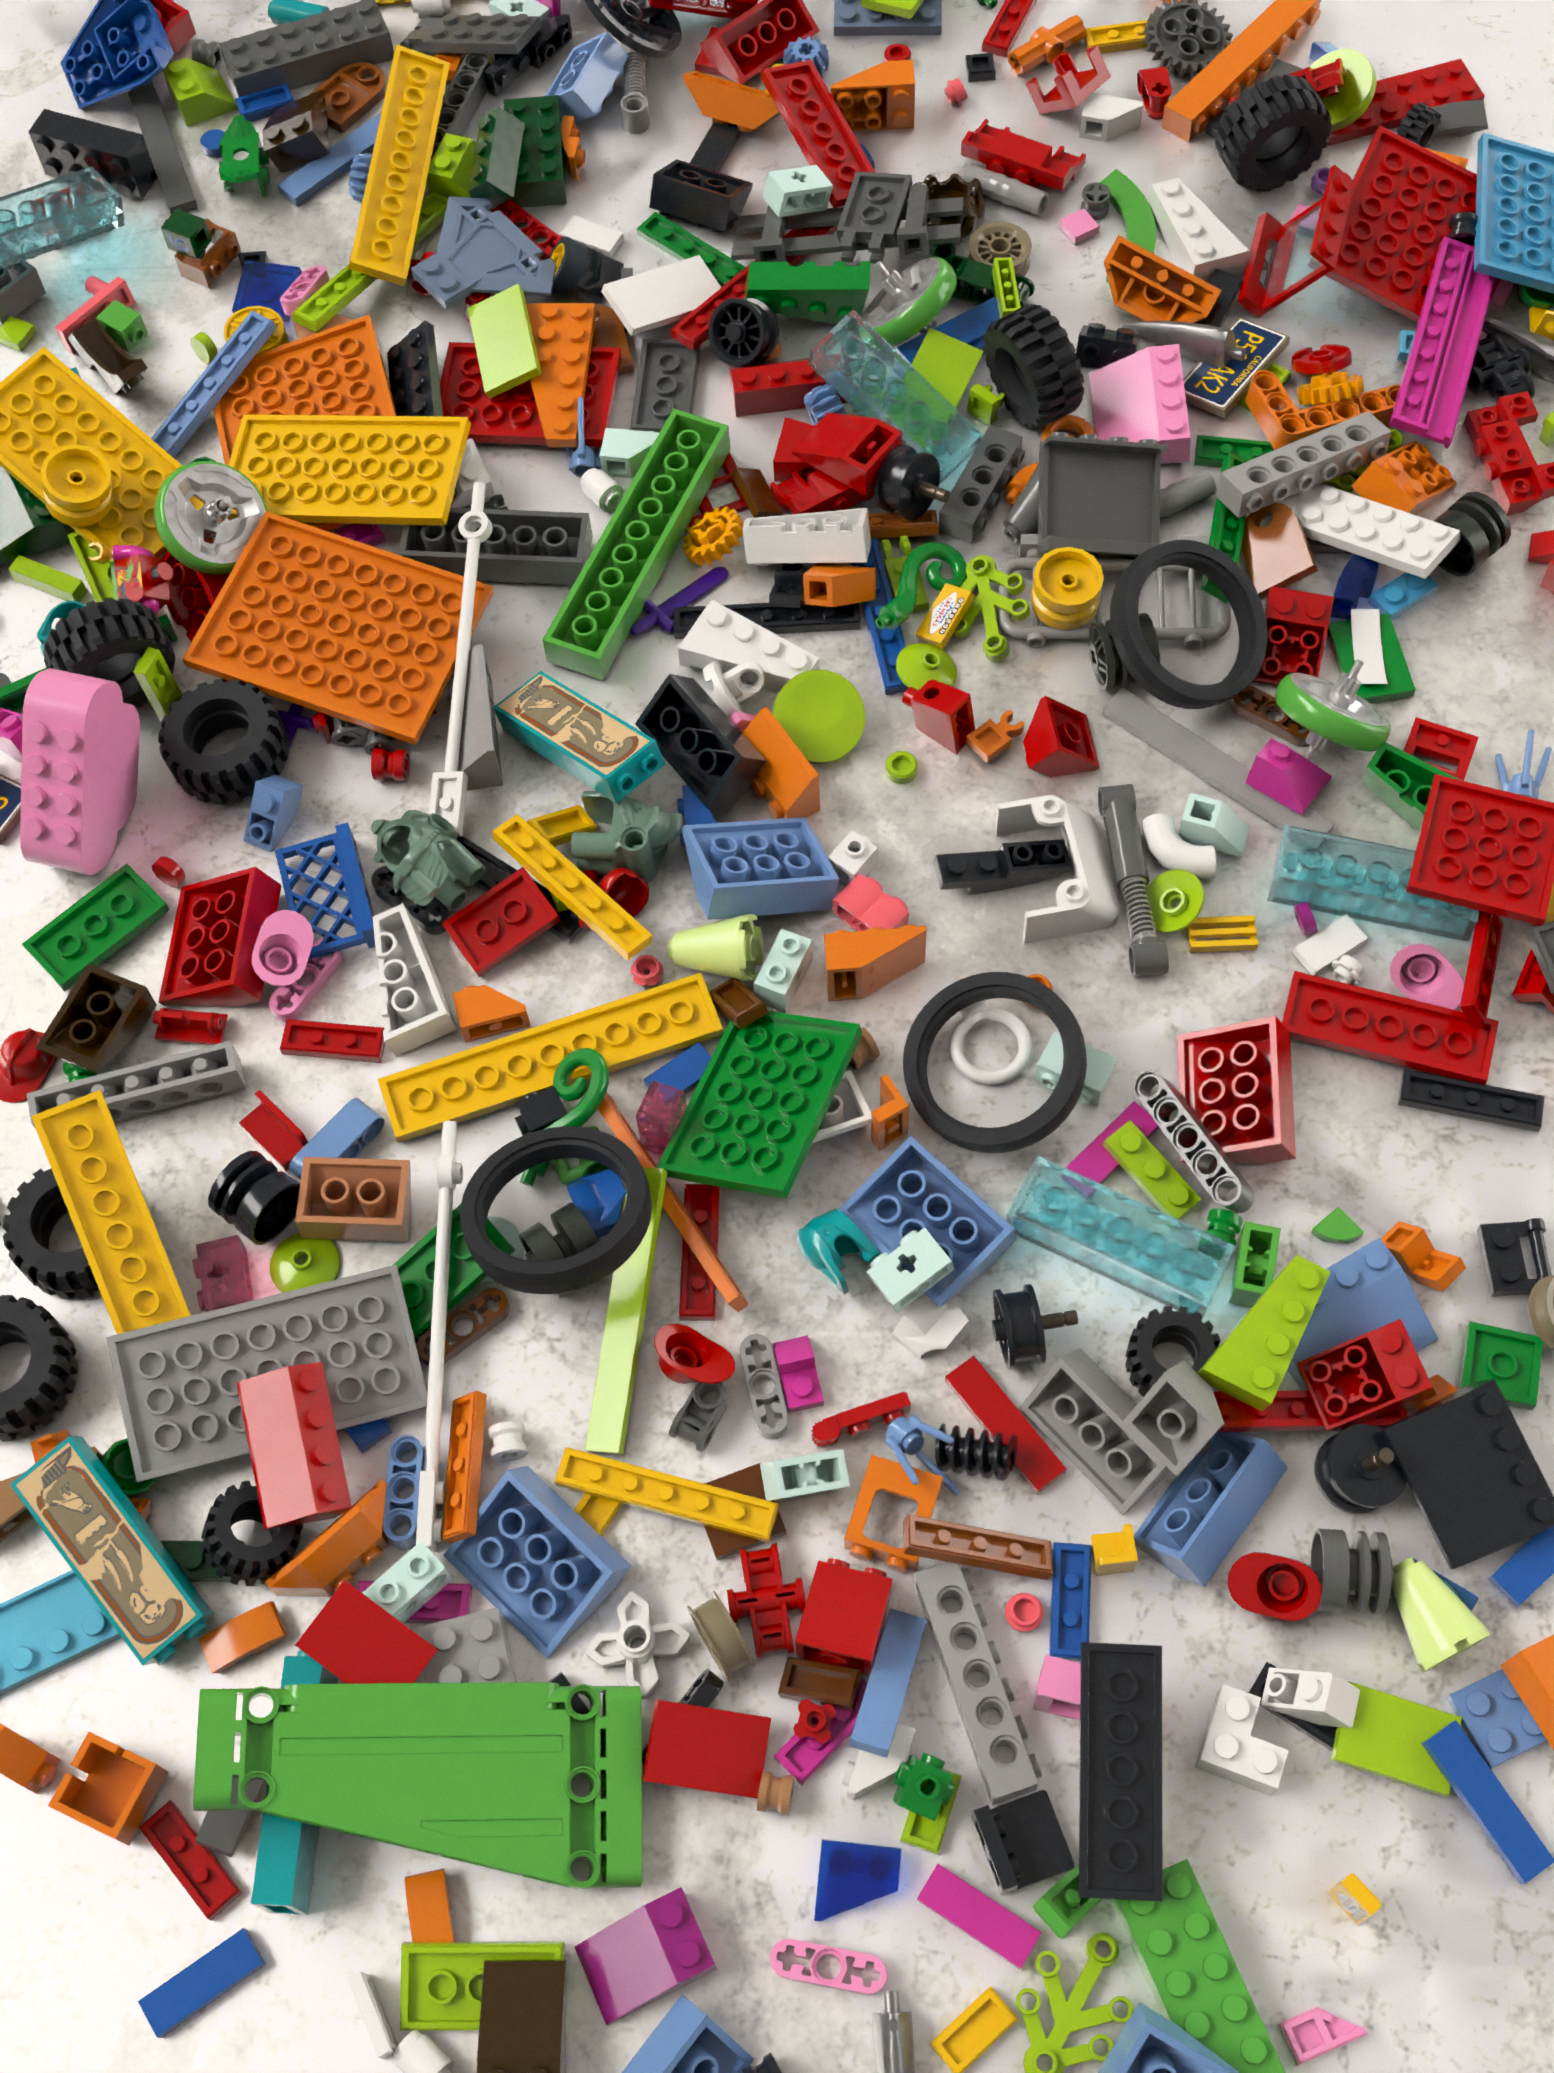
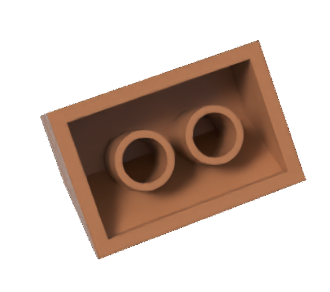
(354, 1199)

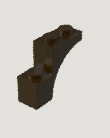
(112, 362)

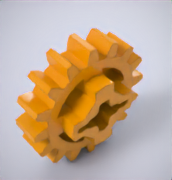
(1330, 388)
(713, 536)

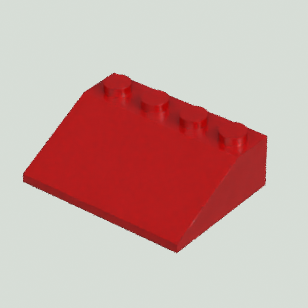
(216, 940)
(1241, 1088)

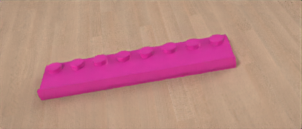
(1443, 345)

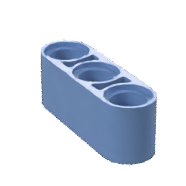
(342, 1136)
(398, 1476)

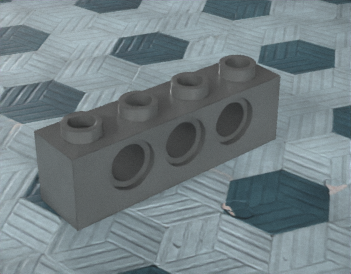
(981, 484)

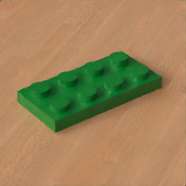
(95, 926)
(418, 1267)

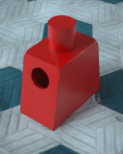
(784, 462)
(942, 713)

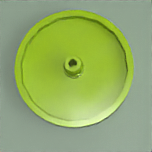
(1358, 89)
(820, 714)

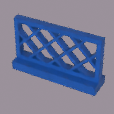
(352, 879)

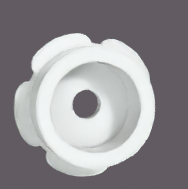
(1347, 970)

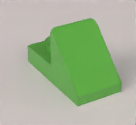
(1062, 1906)

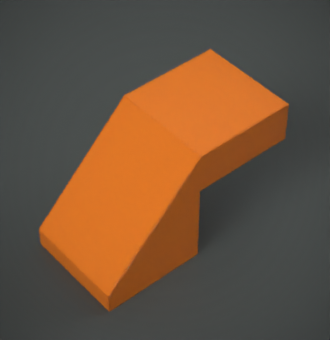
(1420, 1259)

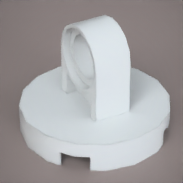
(728, 687)

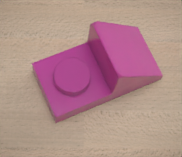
(798, 1374)

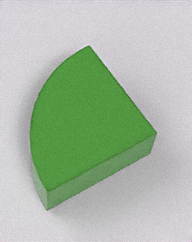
(1337, 1228)

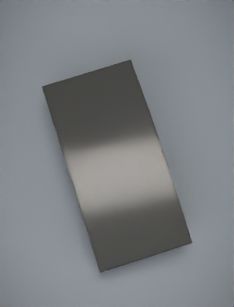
(1461, 116)
(225, 1829)

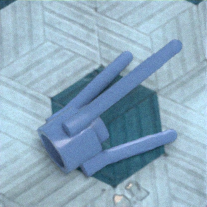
(583, 457)
(1523, 782)
(905, 1436)

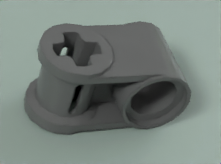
(697, 1420)

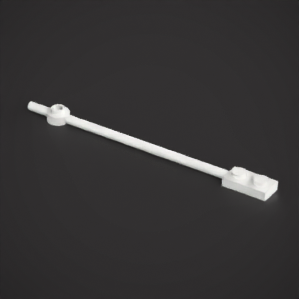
(450, 786)
(430, 1484)

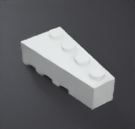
(1194, 233)
(808, 538)
(733, 639)
(410, 990)

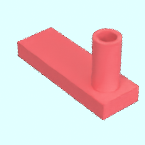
(103, 296)

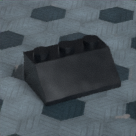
(699, 195)

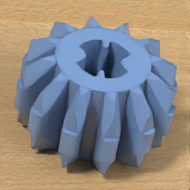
(807, 50)
(358, 175)
(821, 401)

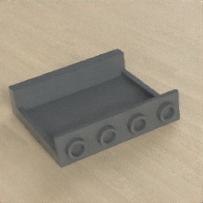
(1099, 495)

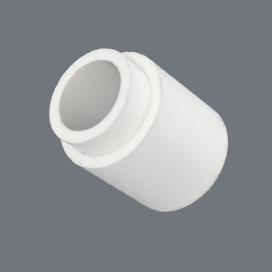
(435, 8)
(601, 489)
(421, 2055)

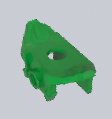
(243, 137)

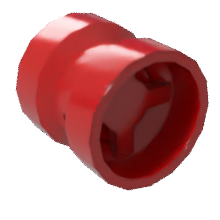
(390, 764)

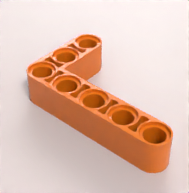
(1286, 424)

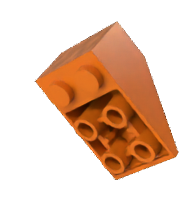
(878, 97)
(1405, 479)
(870, 959)

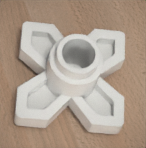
(659, 1640)

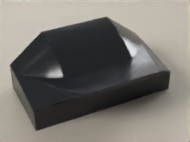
(598, 271)

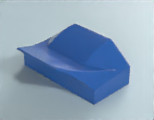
(598, 1199)

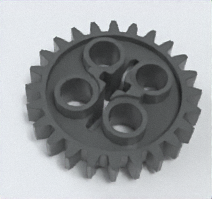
(1186, 36)

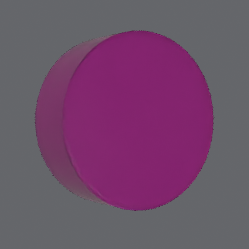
(1305, 919)

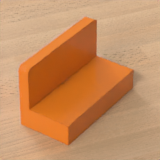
(890, 1119)

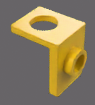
(1542, 322)

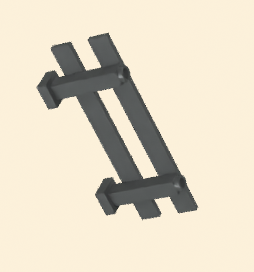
(911, 240)

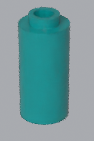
(291, 10)

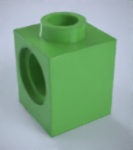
(123, 325)

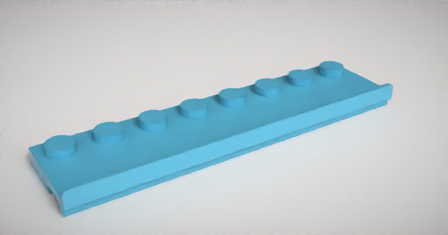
(49, 1630)

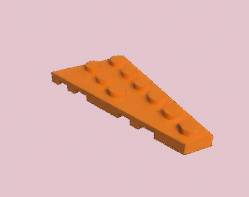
(563, 348)

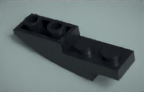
(550, 38)
(1007, 868)

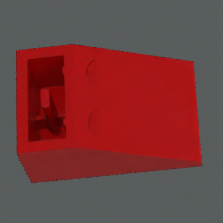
(849, 448)
(1295, 633)
(1367, 1377)

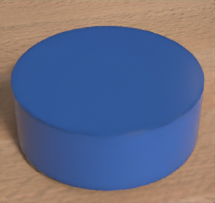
(210, 142)

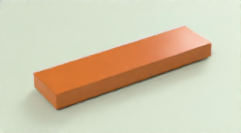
(464, 1467)

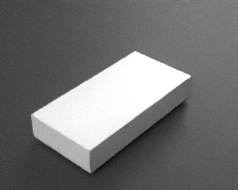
(593, 234)
(1329, 945)
(373, 2014)

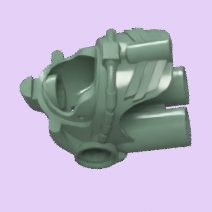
(635, 838)
(426, 858)

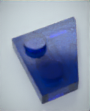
(854, 1875)

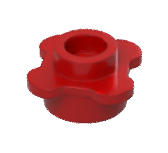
(820, 1731)

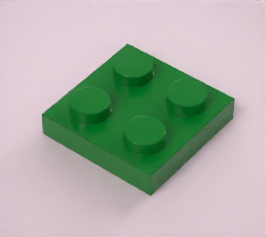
(1505, 1356)

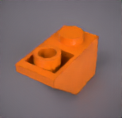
(838, 585)

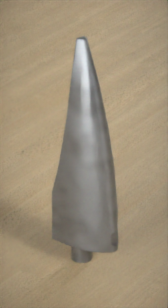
(1197, 341)
(1539, 347)
(893, 2037)

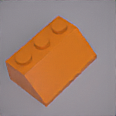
(787, 776)

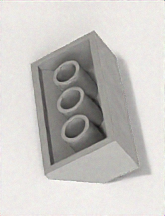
(479, 737)
(1084, 1419)

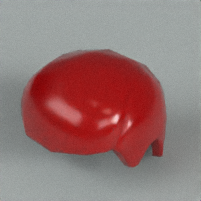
(626, 889)

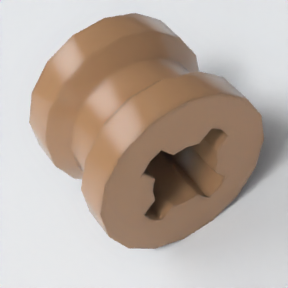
(865, 1050)
(775, 1793)

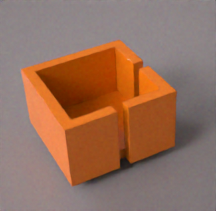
(114, 1792)

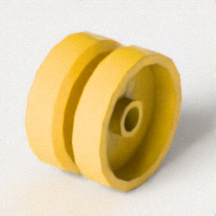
(77, 485)
(1066, 588)

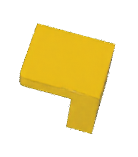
(1114, 1551)

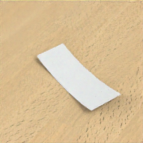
(1368, 646)

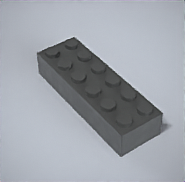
(308, 48)
(521, 548)

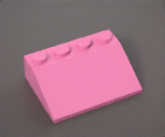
(1144, 400)

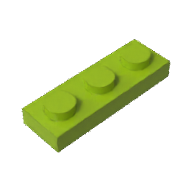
(1151, 1171)

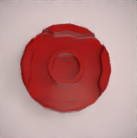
(1326, 360)

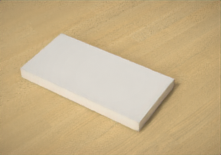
(661, 294)

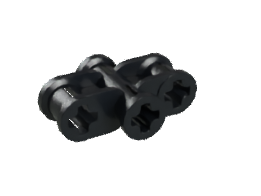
(1500, 370)

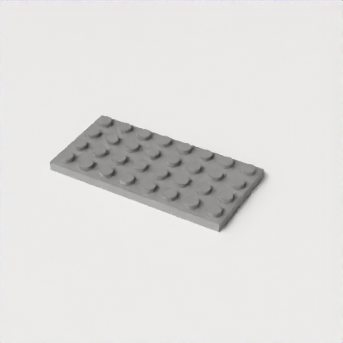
(183, 1373)

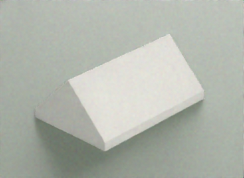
(846, 1111)

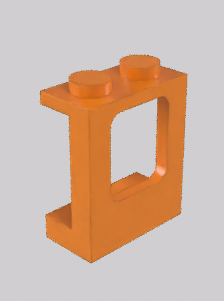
(891, 1478)

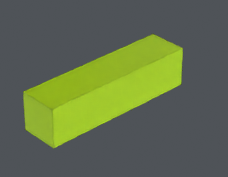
(1005, 286)
(47, 579)

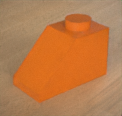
(487, 1012)
(25, 1761)

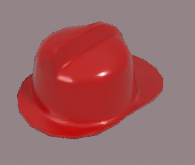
(22, 1065)
(691, 1357)
(1274, 1586)

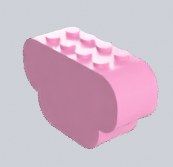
(76, 770)

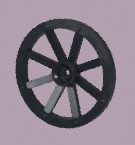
(625, 16)

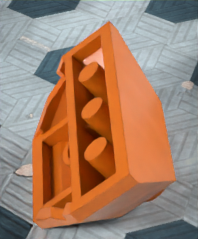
(731, 101)
(1154, 287)
(338, 1551)

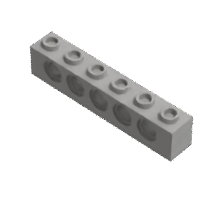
(1303, 464)
(153, 1083)
(1000, 1779)

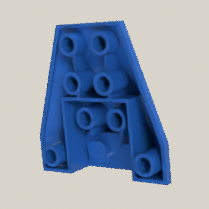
(116, 51)

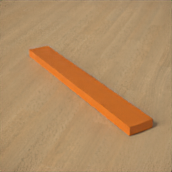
(676, 1210)

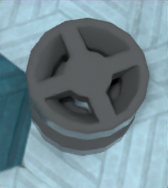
(207, 53)
(1096, 199)

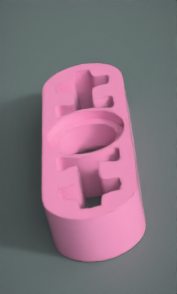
(303, 288)
(307, 993)
(797, 1970)

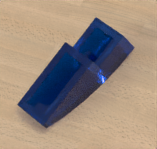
(1355, 582)

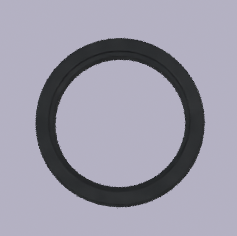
(1240, 595)
(948, 1003)
(576, 1270)

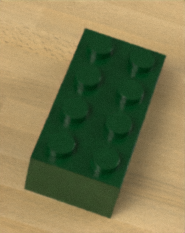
(541, 160)

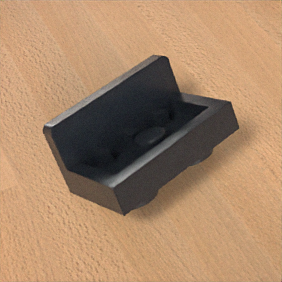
(1103, 346)

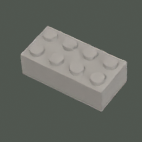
(469, 1650)

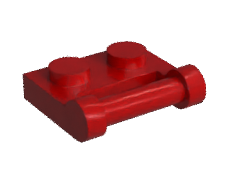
(1443, 745)

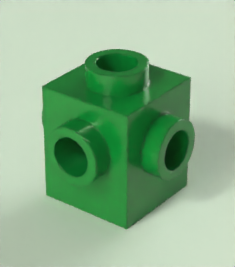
(929, 1798)

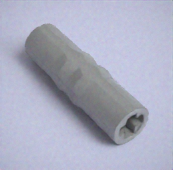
(1008, 190)
(1186, 492)

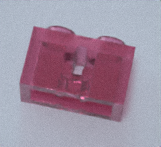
(659, 1115)
(222, 1258)

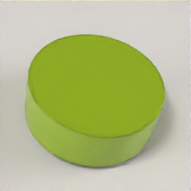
(204, 347)
(901, 767)

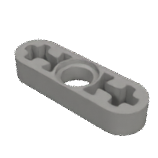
(759, 1413)

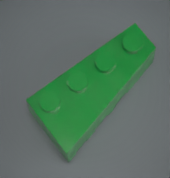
(809, 289)
(1401, 782)

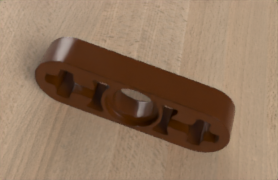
(1278, 728)
(490, 1318)

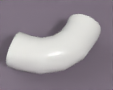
(1175, 852)

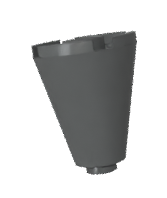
(1024, 513)

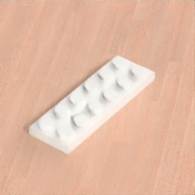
(1372, 529)

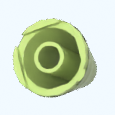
(720, 948)
(1433, 1615)

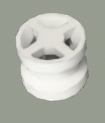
(507, 1441)

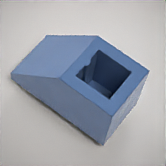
(272, 811)

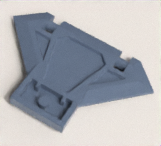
(482, 256)

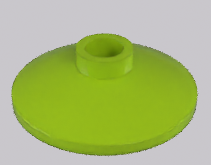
(925, 662)
(1170, 889)
(321, 1266)

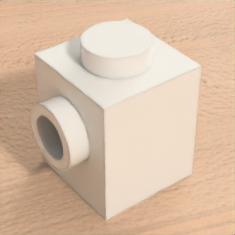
(853, 857)

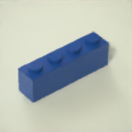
(966, 327)

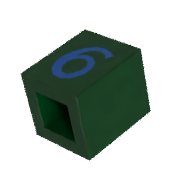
(186, 233)

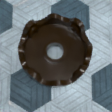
(957, 187)

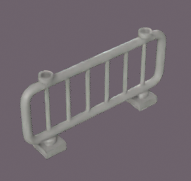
(1037, 635)

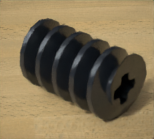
(975, 1454)

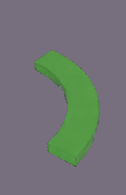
(1134, 208)

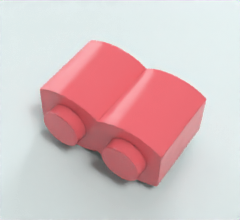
(866, 906)

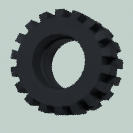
(1162, 1328)
(234, 1557)

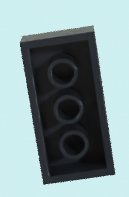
(73, 144)
(700, 742)

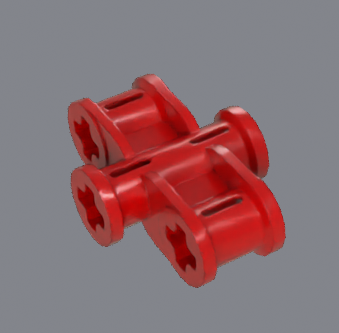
(766, 1600)

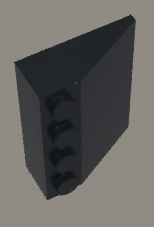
(1472, 1473)

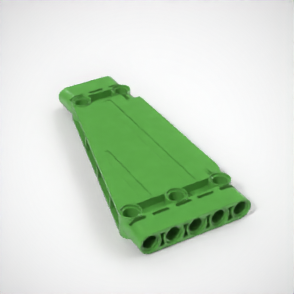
(442, 1770)

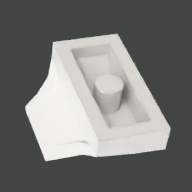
(929, 1326)

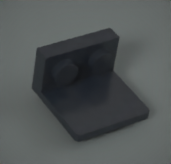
(1022, 1841)

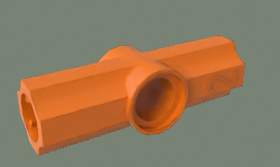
(1046, 45)

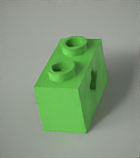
(1254, 1263)

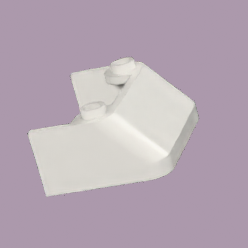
(1083, 902)

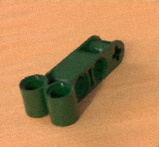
(976, 278)

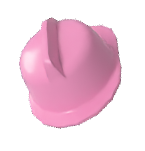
(282, 948)
(1426, 976)

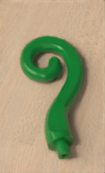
(902, 605)
(586, 1107)

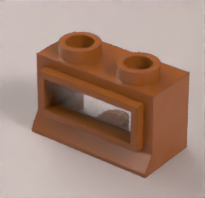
(214, 258)

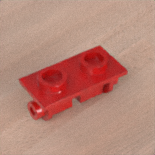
(189, 1026)

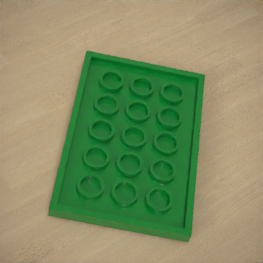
(761, 1103)

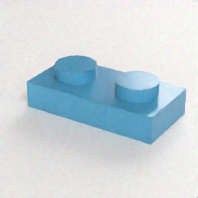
(1402, 594)

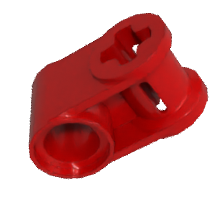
(1154, 90)

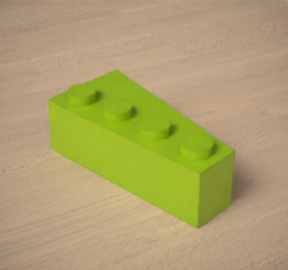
(1264, 1341)

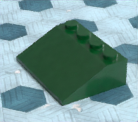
(25, 522)

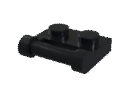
(1504, 1255)

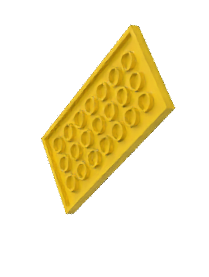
(53, 407)
(353, 466)

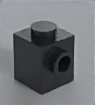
(539, 1110)

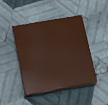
(750, 1483)

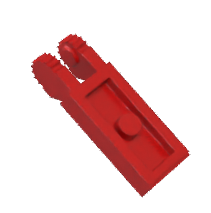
(858, 1420)

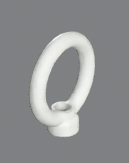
(975, 1017)

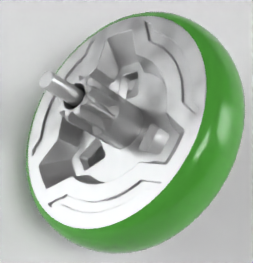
(910, 299)
(184, 527)
(1333, 711)

